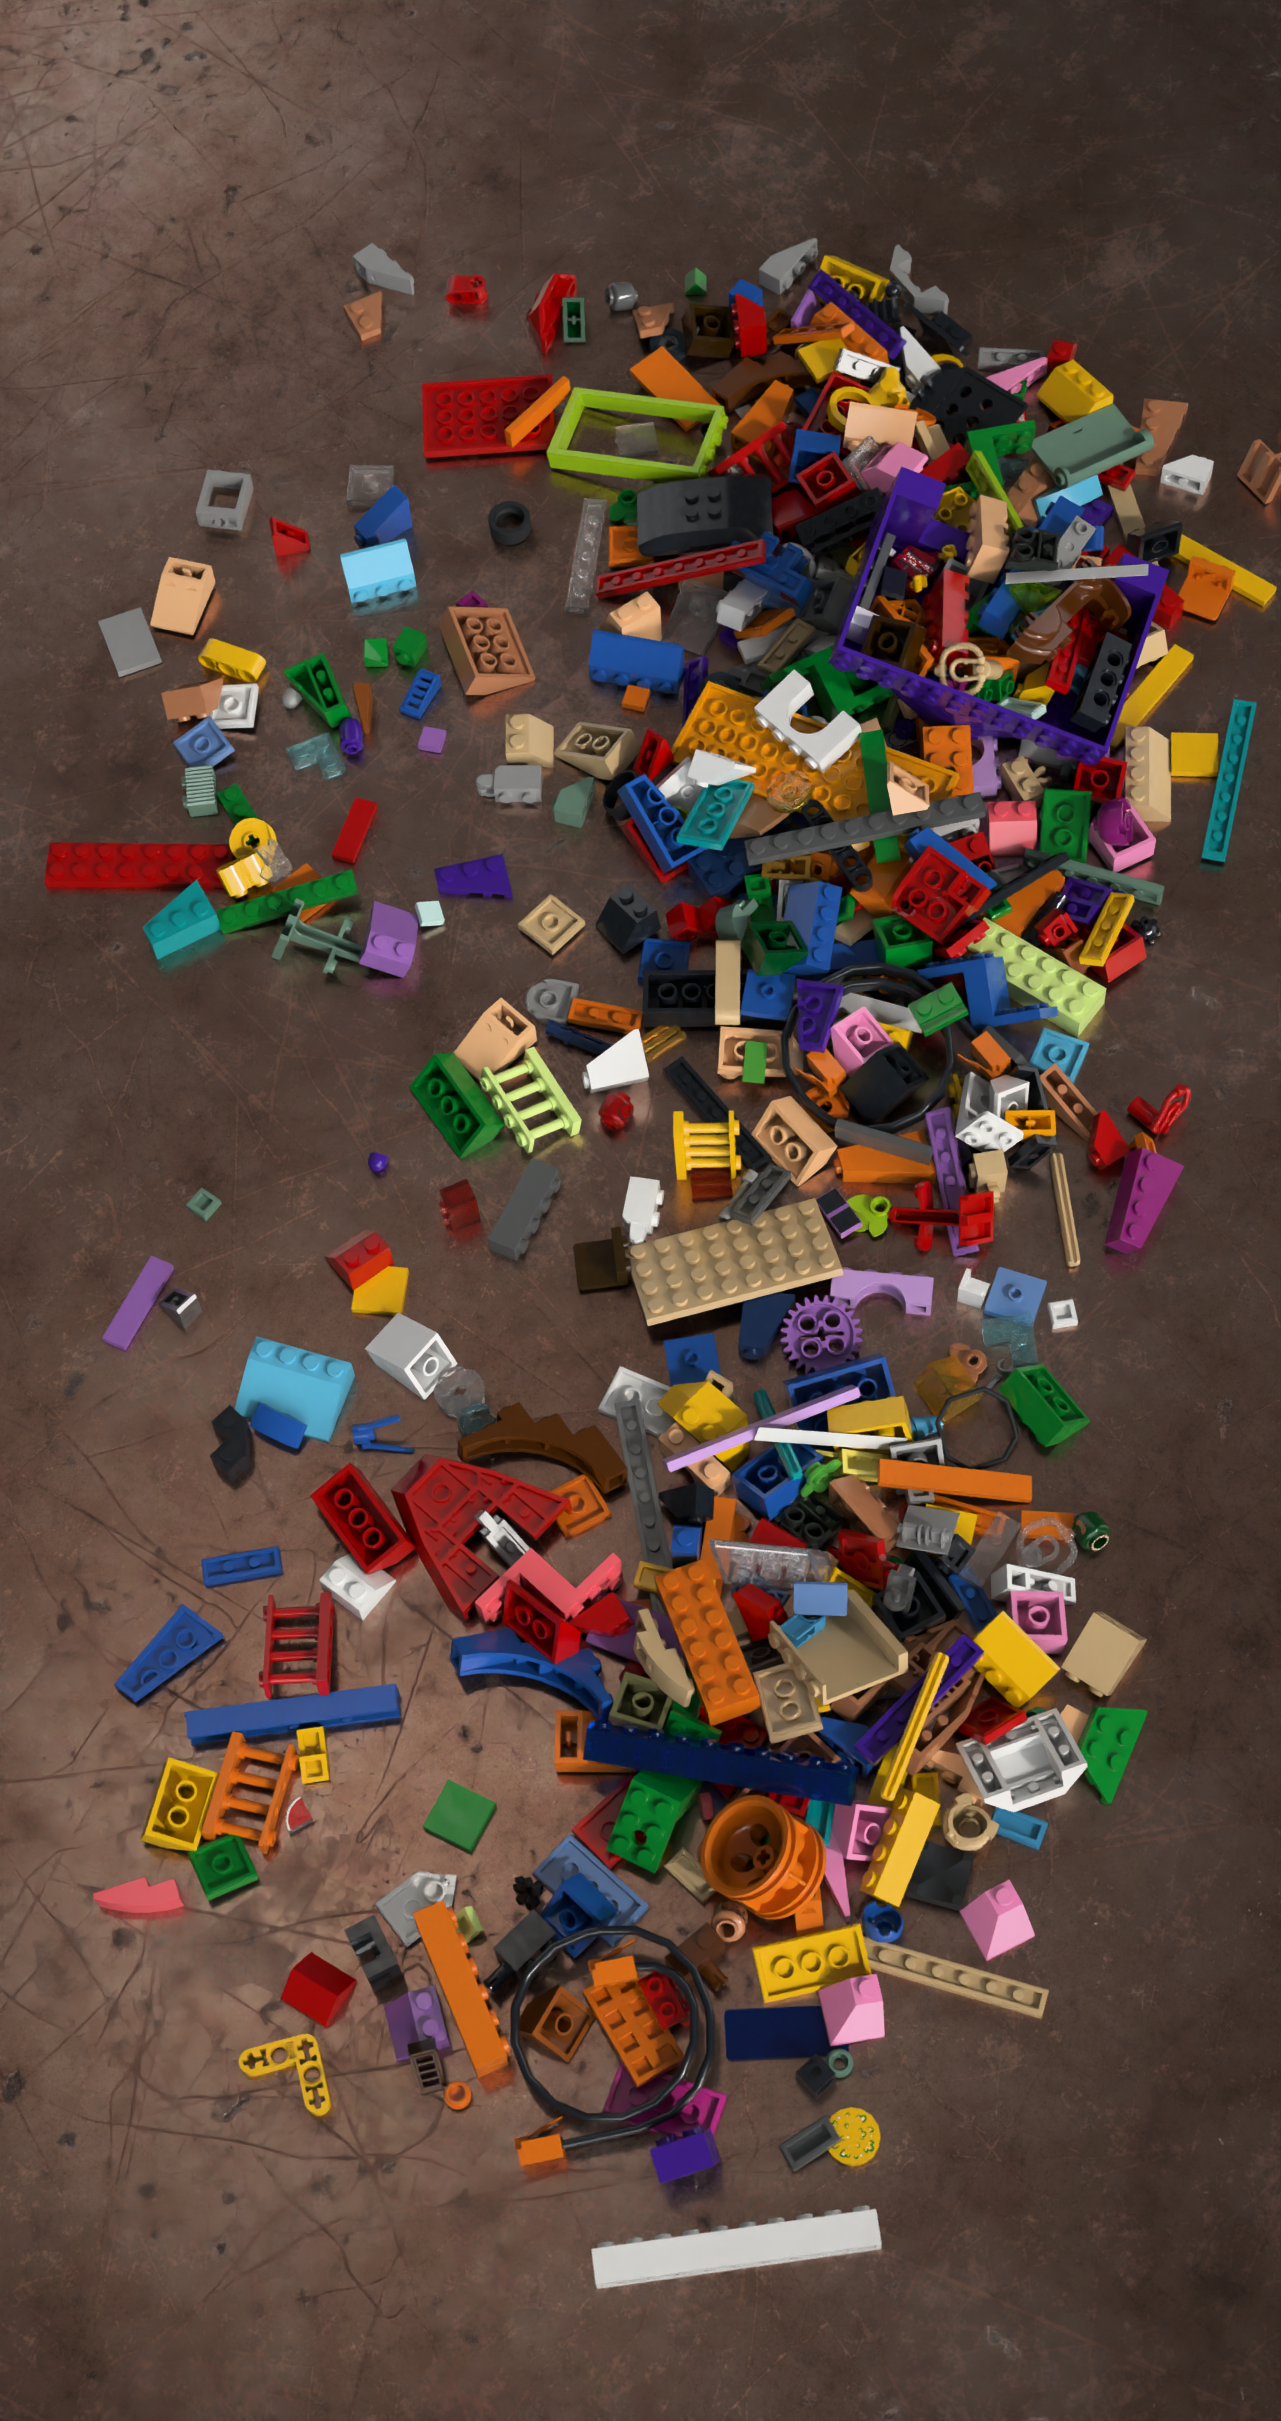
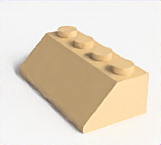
(1148, 773)

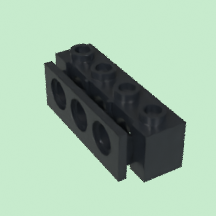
(834, 522)

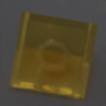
(945, 1379)

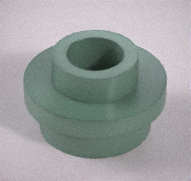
(843, 2055)

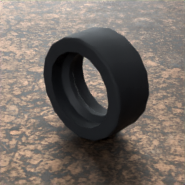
(507, 509)

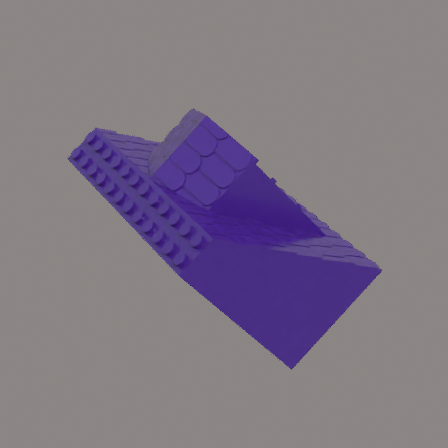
(908, 515)

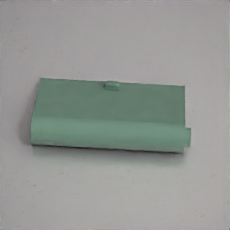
(1090, 446)

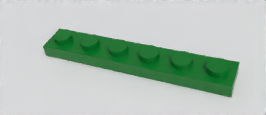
(281, 902)

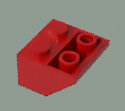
(749, 327)

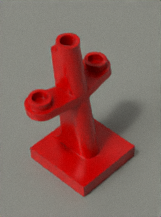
(972, 1217)

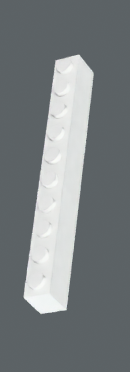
(736, 2248)

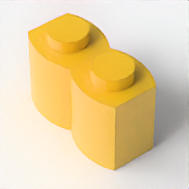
(241, 874)

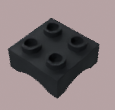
(941, 1876)

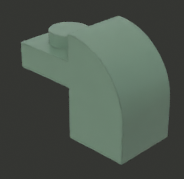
(732, 919)

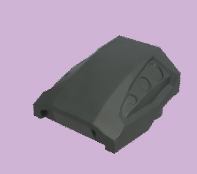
(1033, 550)
(810, 1521)

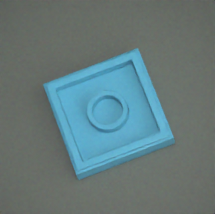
(1059, 1049)

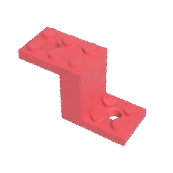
(552, 1588)

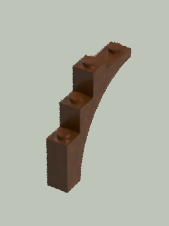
(752, 379)
(549, 1437)

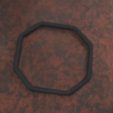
(1011, 1418)

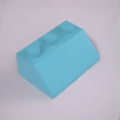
(378, 570)

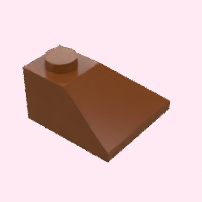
(556, 2022)

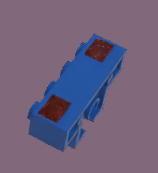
(780, 571)

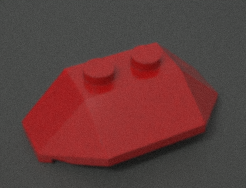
(548, 308)

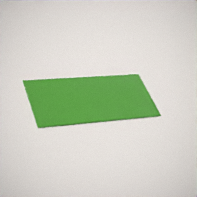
(754, 1062)

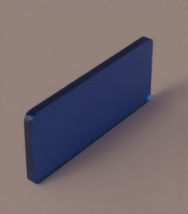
(776, 2033)

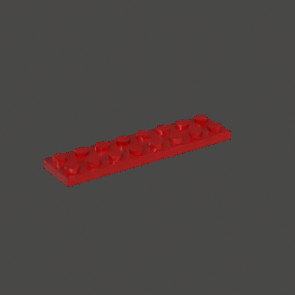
(135, 865)

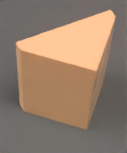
(906, 791)

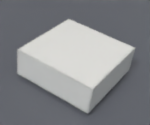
(1062, 1314)

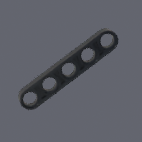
(842, 854)

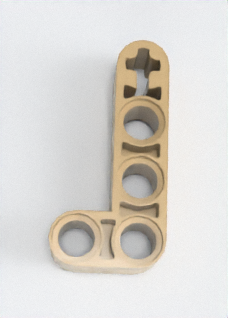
(727, 982)

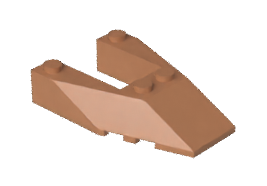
(946, 1714)

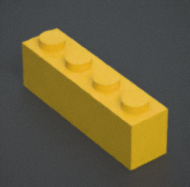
(899, 1847)

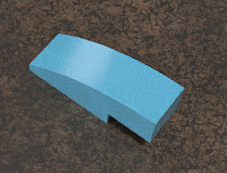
(1079, 494)

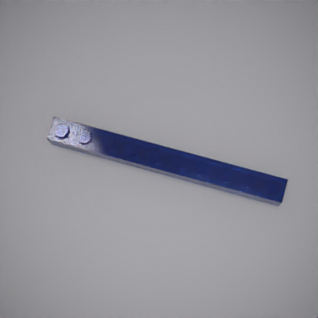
(721, 1762)

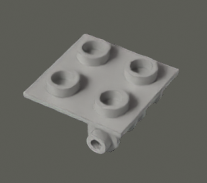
(927, 1529)

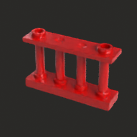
(757, 447)
(321, 1655)

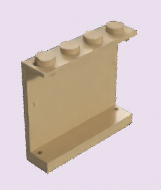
(845, 1655)

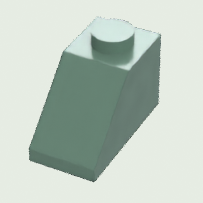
(574, 802)

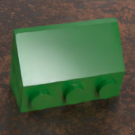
(1043, 1404)

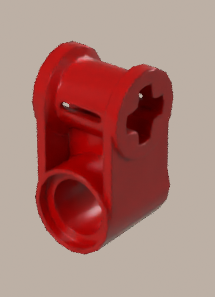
(464, 290)

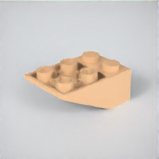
(182, 595)
(496, 1040)

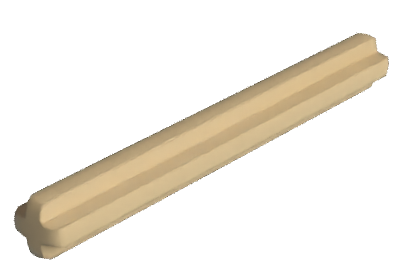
(1064, 1209)

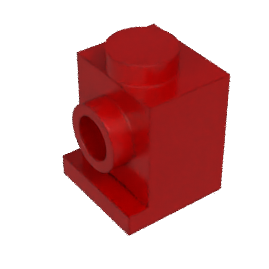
(1055, 928)

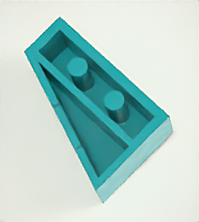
(181, 922)

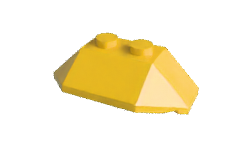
(707, 1415)

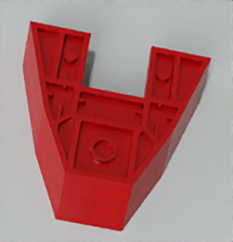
(438, 1513)

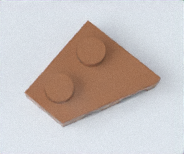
(366, 315)
(652, 320)

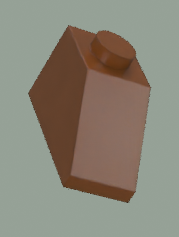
(1068, 953)

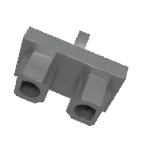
(900, 1588)

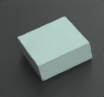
(429, 913)

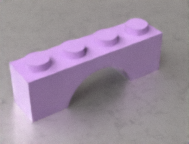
(985, 769)
(911, 1291)

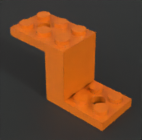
(949, 749)

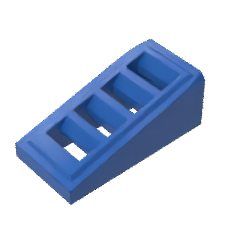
(425, 680)

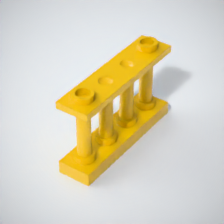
(684, 1140)

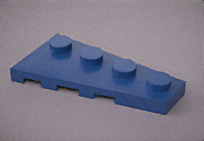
(172, 1648)

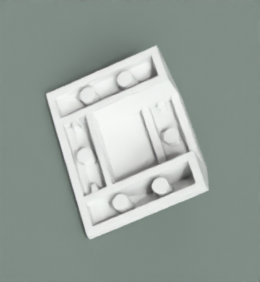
(1025, 1763)

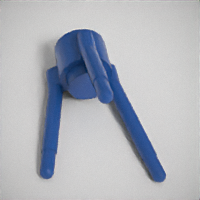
(365, 1432)

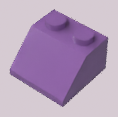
(416, 2018)

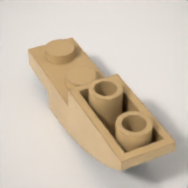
(661, 1663)

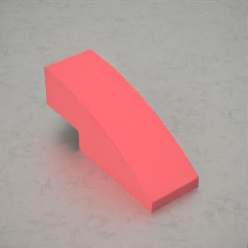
(141, 1897)

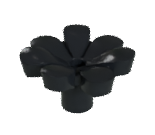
(1147, 929)
(528, 1891)

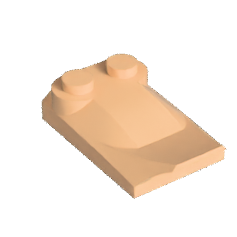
(732, 1051)

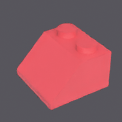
(1011, 827)

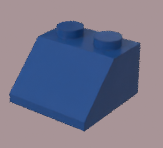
(575, 1908)

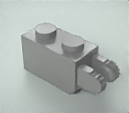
(513, 784)

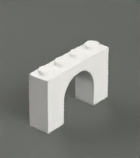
(817, 748)

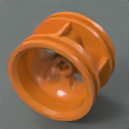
(784, 1870)

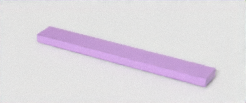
(749, 1432)

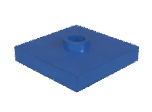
(768, 996)
(691, 1358)

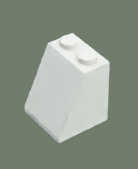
(617, 1066)
(411, 1354)

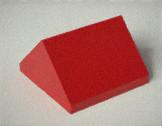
(317, 1988)

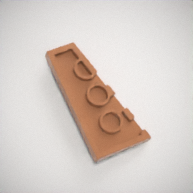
(1162, 421)

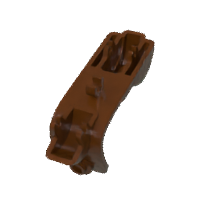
(1050, 630)

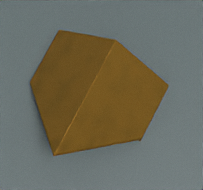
(788, 869)

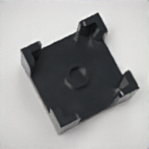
(384, 1968)

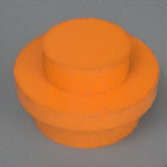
(457, 2094)

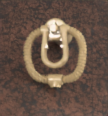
(982, 668)

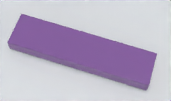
(138, 1303)

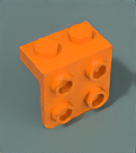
(1206, 588)

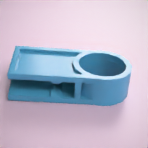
(800, 1629)

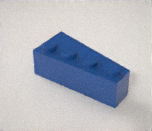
(657, 822)

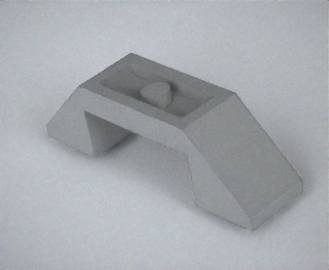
(930, 301)

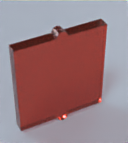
(711, 1183)

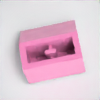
(887, 463)

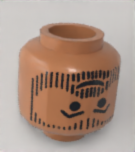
(729, 1920)

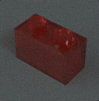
(458, 1205)

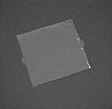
(636, 439)

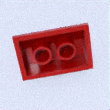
(539, 1624)

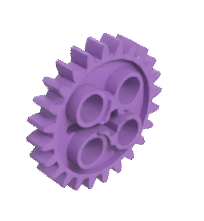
(817, 1313)

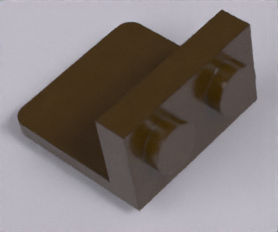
(602, 1262)

